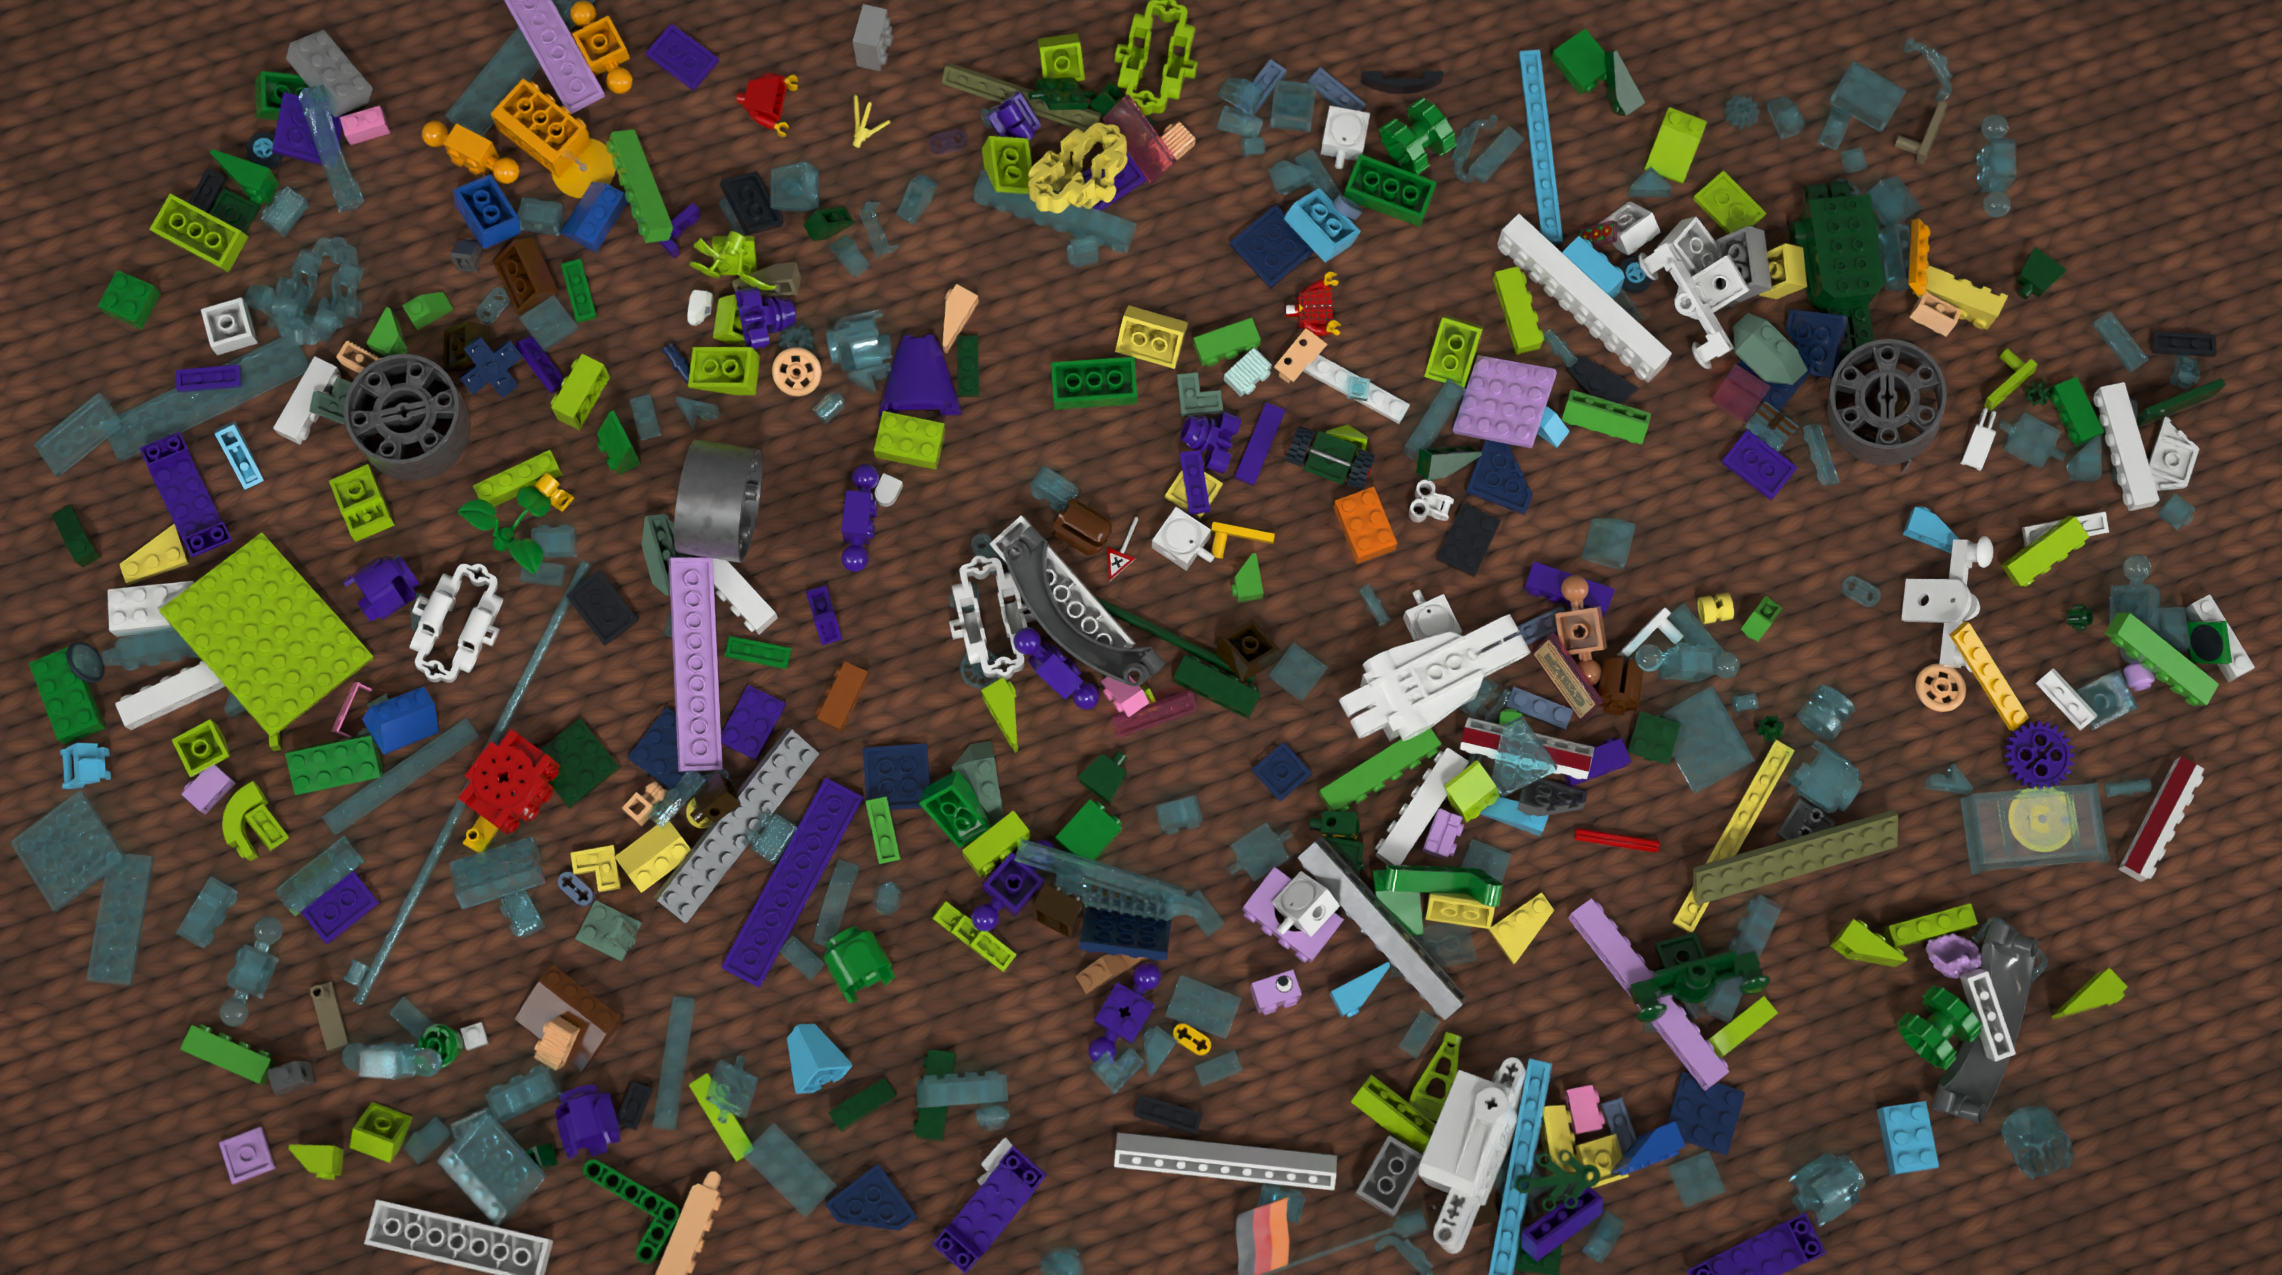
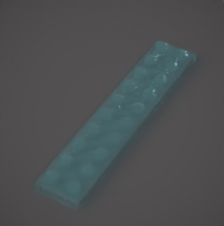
(500, 76)
(180, 411)

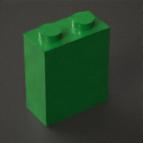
(1581, 62)
(1089, 831)

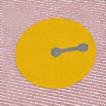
(591, 166)

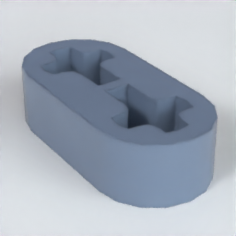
(1347, 207)
(579, 886)

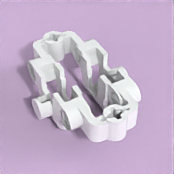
(971, 623)
(474, 631)

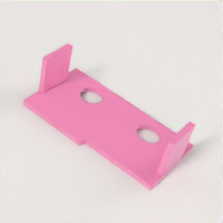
(345, 707)

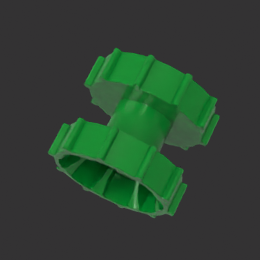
(1427, 130)
(1947, 1018)

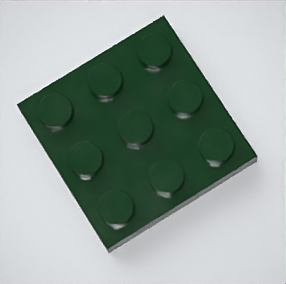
(582, 763)

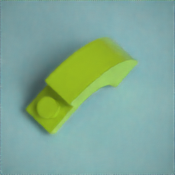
(234, 823)

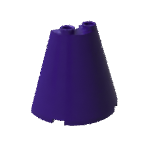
(919, 379)

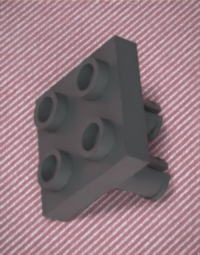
(1803, 821)

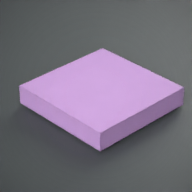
(247, 1155)

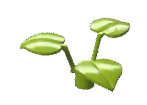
(732, 246)

